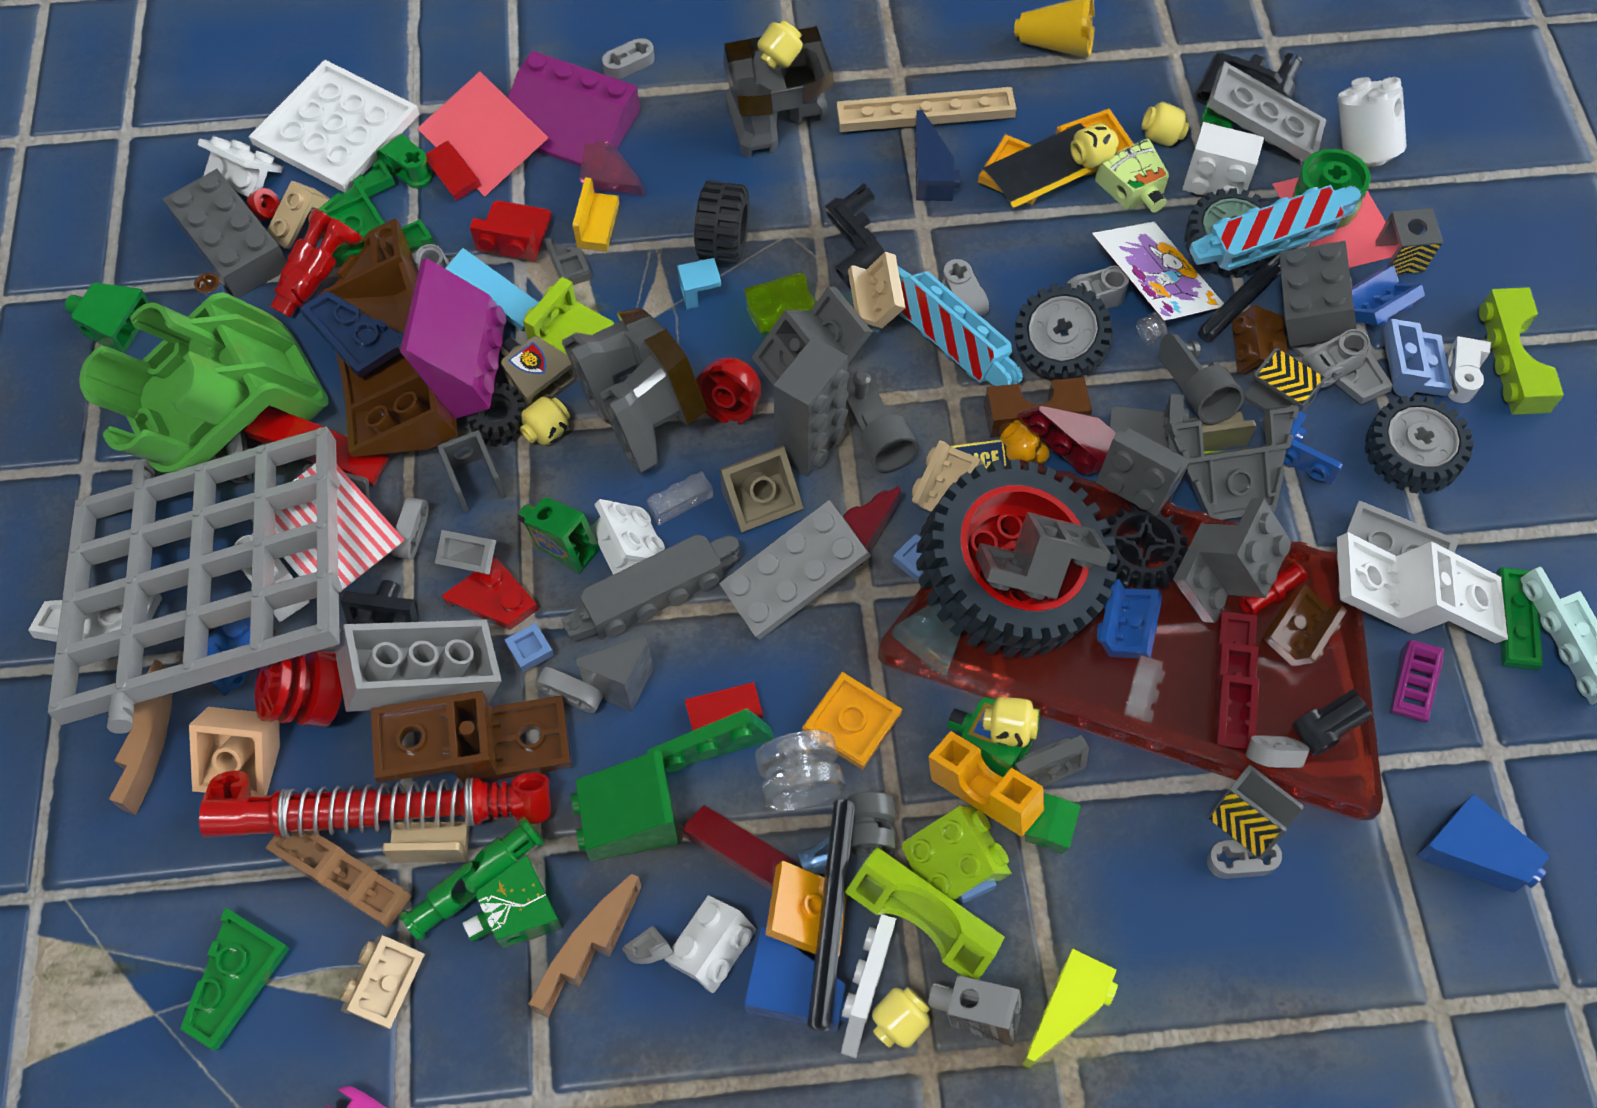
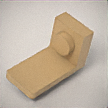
(293, 211)

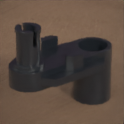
(1279, 81)
(853, 228)

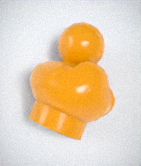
(1023, 444)

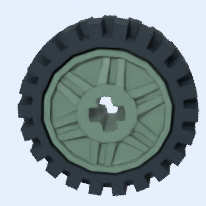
(1216, 207)

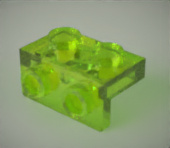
(770, 299)

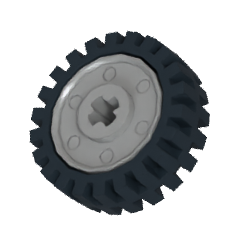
(1069, 310)
(1418, 444)

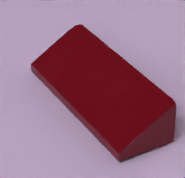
(734, 846)

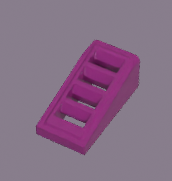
(1423, 659)

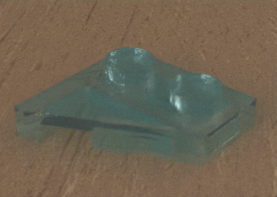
(928, 637)

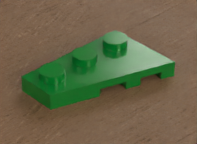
(715, 739)
(233, 977)

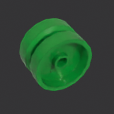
(1336, 169)

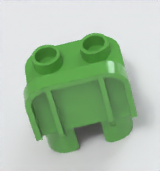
(200, 381)

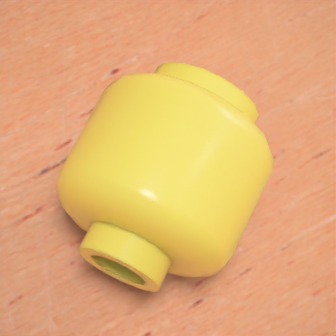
(780, 44)
(1165, 124)
(900, 1017)

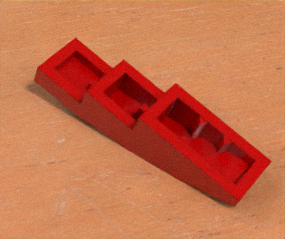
(277, 425)

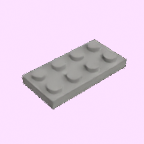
(1266, 112)
(794, 570)

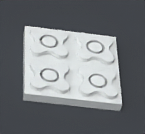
(334, 125)

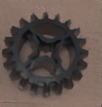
(1158, 539)

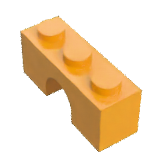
(1009, 799)

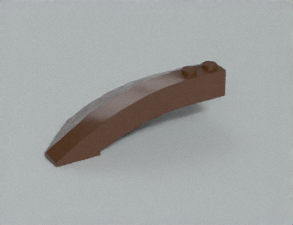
(391, 404)

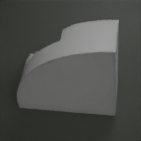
(647, 947)

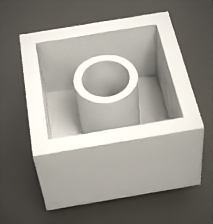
(1222, 160)

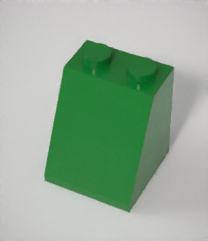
(625, 809)

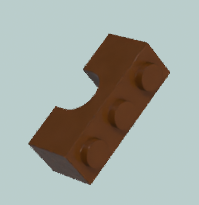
(1006, 401)

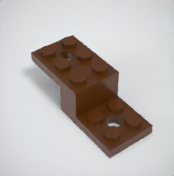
(469, 738)

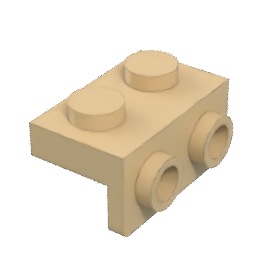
(877, 290)
(943, 468)

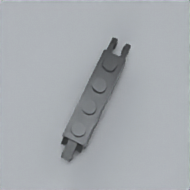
(651, 586)

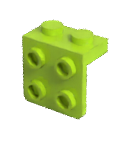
(561, 315)
(957, 852)

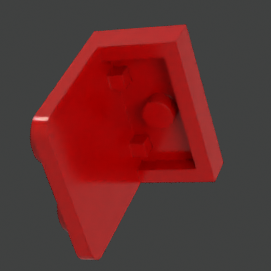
(511, 230)

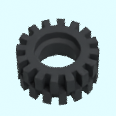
(504, 428)

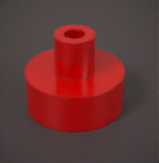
(263, 203)

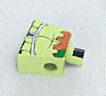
(1135, 177)

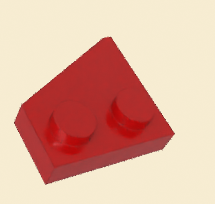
(493, 597)

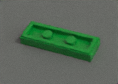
(1522, 622)

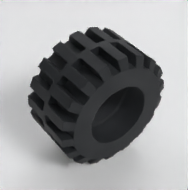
(721, 221)

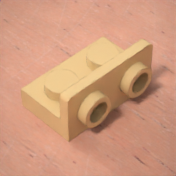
(381, 981)

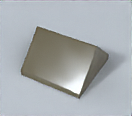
(760, 489)

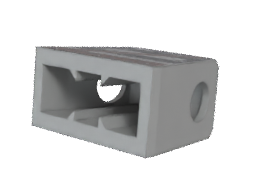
(993, 1017)

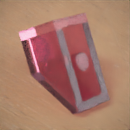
(609, 169)

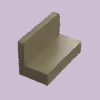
(1227, 434)

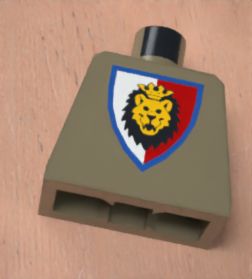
(536, 369)

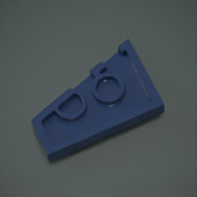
(351, 334)

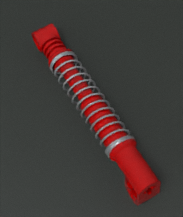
(232, 811)

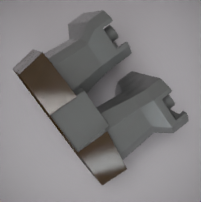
(760, 91)
(655, 392)

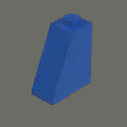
(1485, 848)
(783, 984)

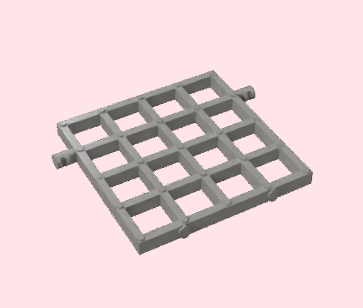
(196, 572)

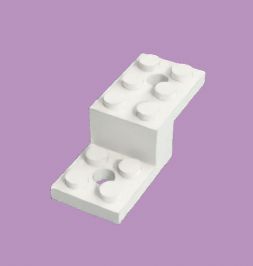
(1421, 588)

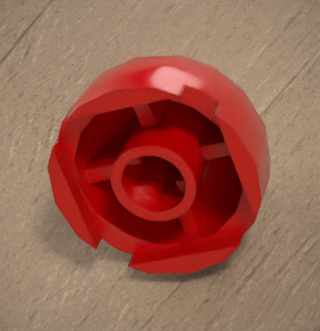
(729, 389)

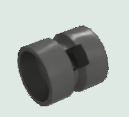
(872, 823)

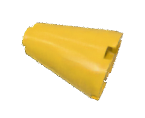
(1059, 27)

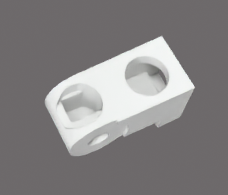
(1464, 365)

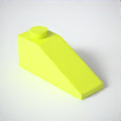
(1075, 998)

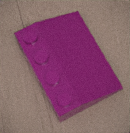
(573, 105)
(453, 339)

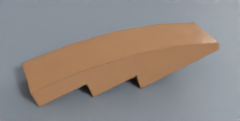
(142, 749)
(342, 875)
(595, 933)

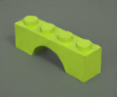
(1527, 384)
(893, 889)

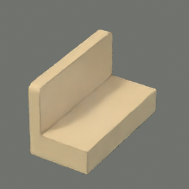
(429, 843)

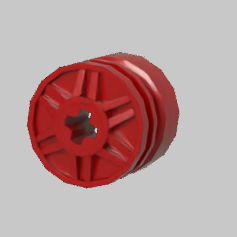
(299, 689)

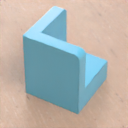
(697, 277)

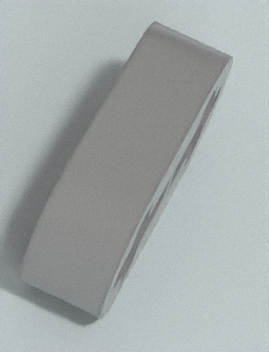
(628, 58)
(411, 527)
(574, 691)
(1277, 751)
(1244, 867)

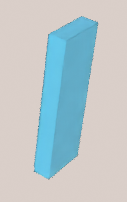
(503, 292)

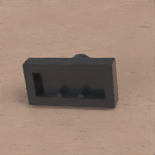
(378, 608)

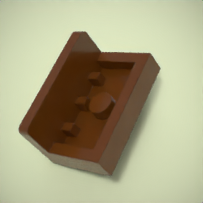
(1256, 336)
(1303, 627)

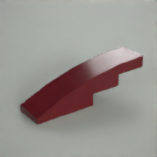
(1236, 680)

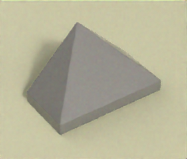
(465, 552)

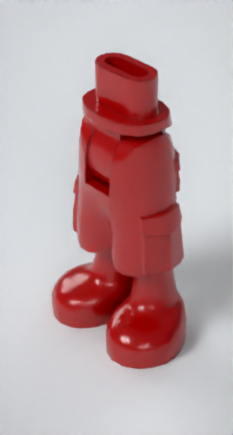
(311, 265)

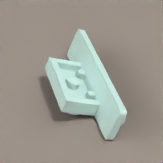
(1571, 626)

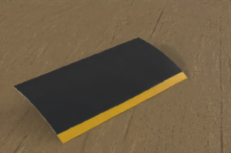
(1038, 168)

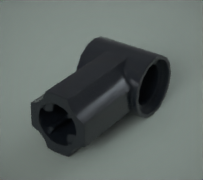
(1324, 727)

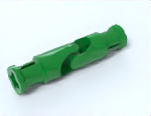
(488, 864)

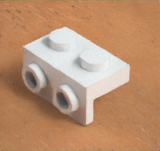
(711, 943)

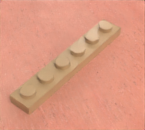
(938, 107)

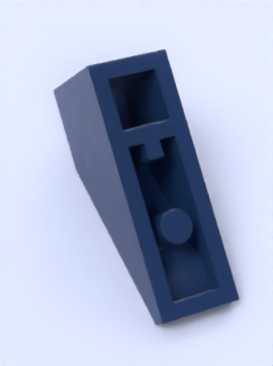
(933, 163)

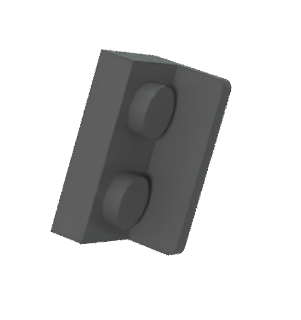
(1055, 761)

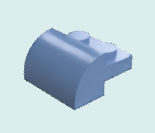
(1415, 359)

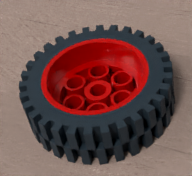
(973, 514)

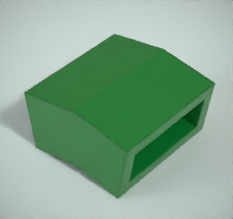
(1055, 824)

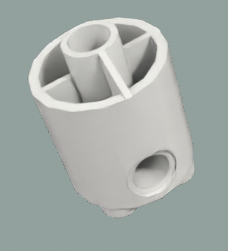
(1373, 120)

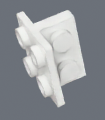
(238, 165)
(624, 534)

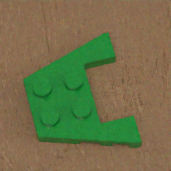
(359, 214)

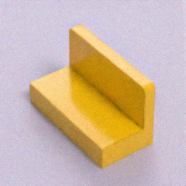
(594, 218)

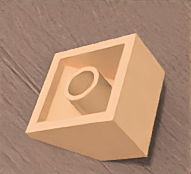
(233, 742)

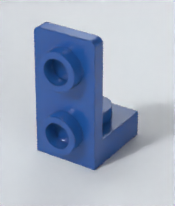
(1307, 459)

